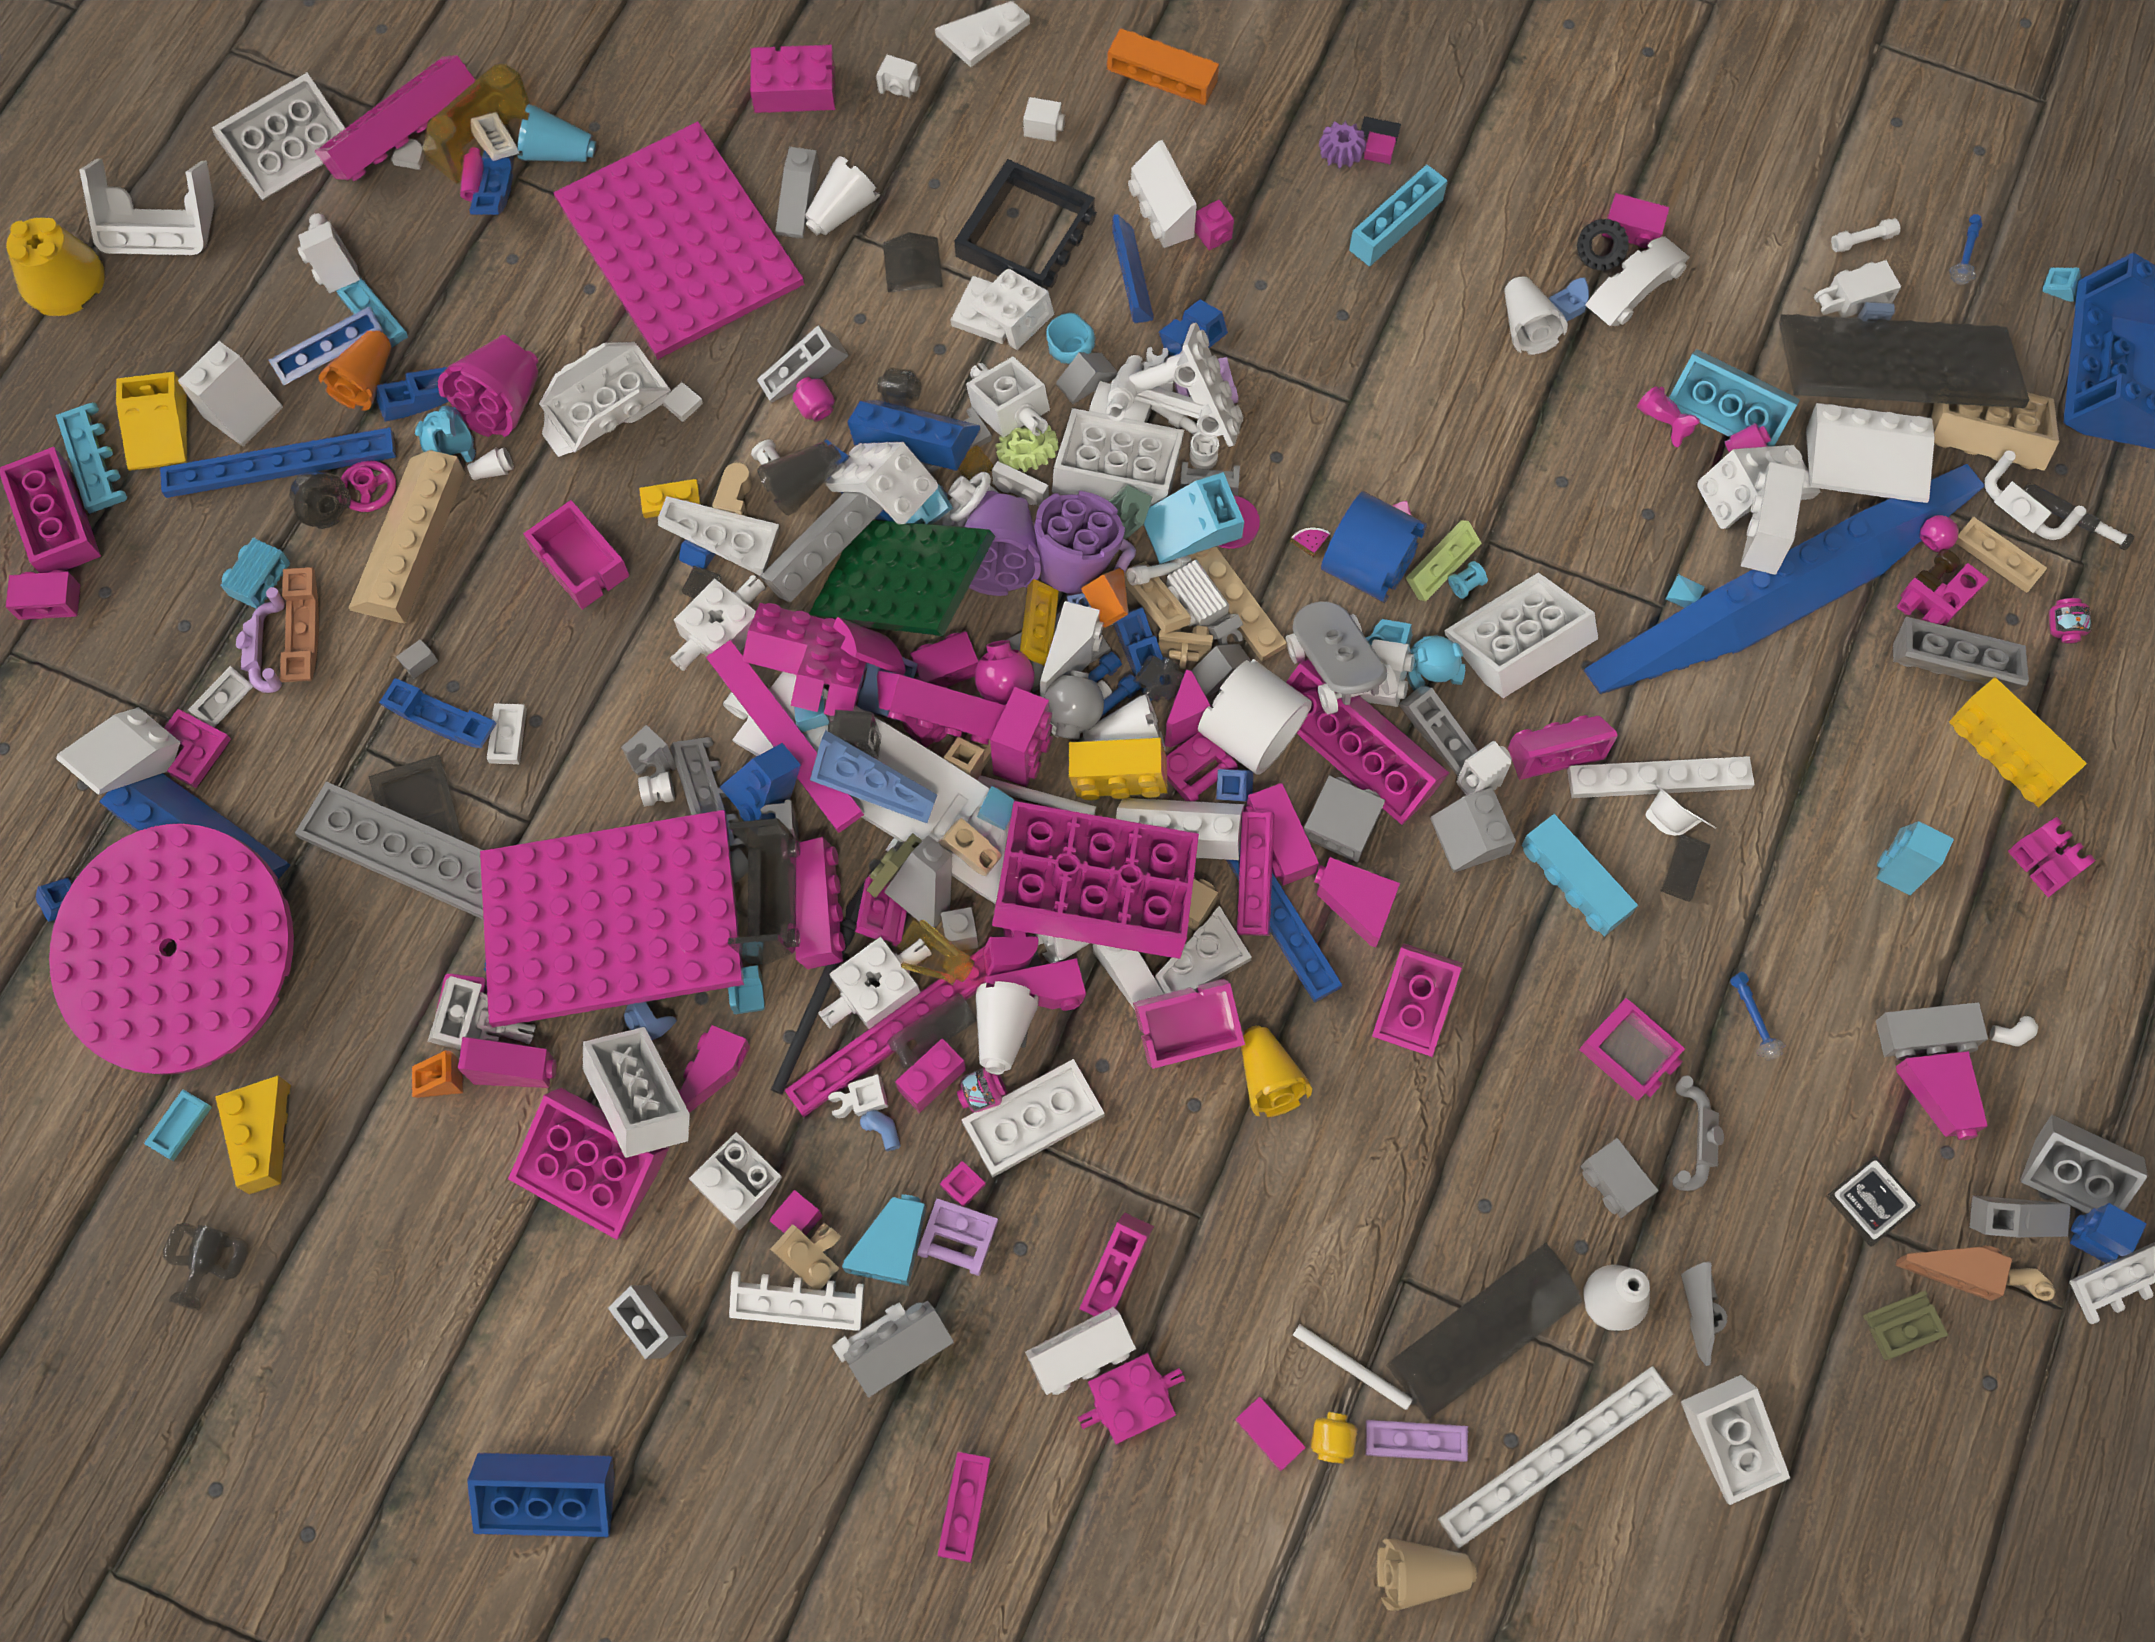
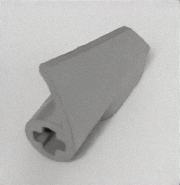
(1706, 1316)

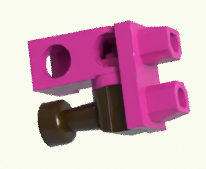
(1935, 598)

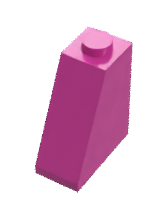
(1357, 897)
(505, 1064)
(1947, 1092)

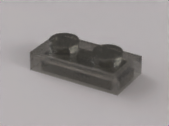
(1685, 868)

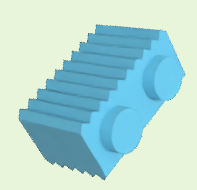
(255, 572)

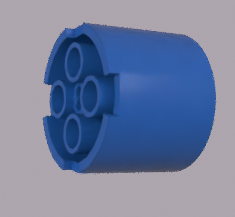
(1373, 546)

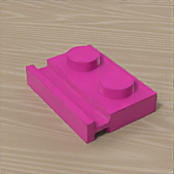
(880, 916)

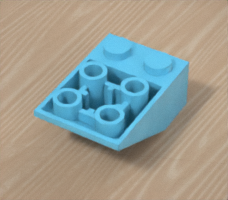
(1194, 519)

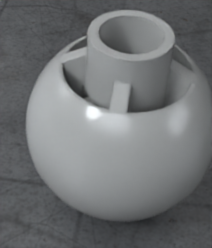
(1074, 704)

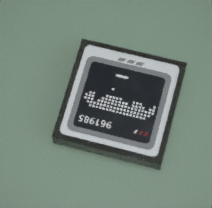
(1873, 1201)

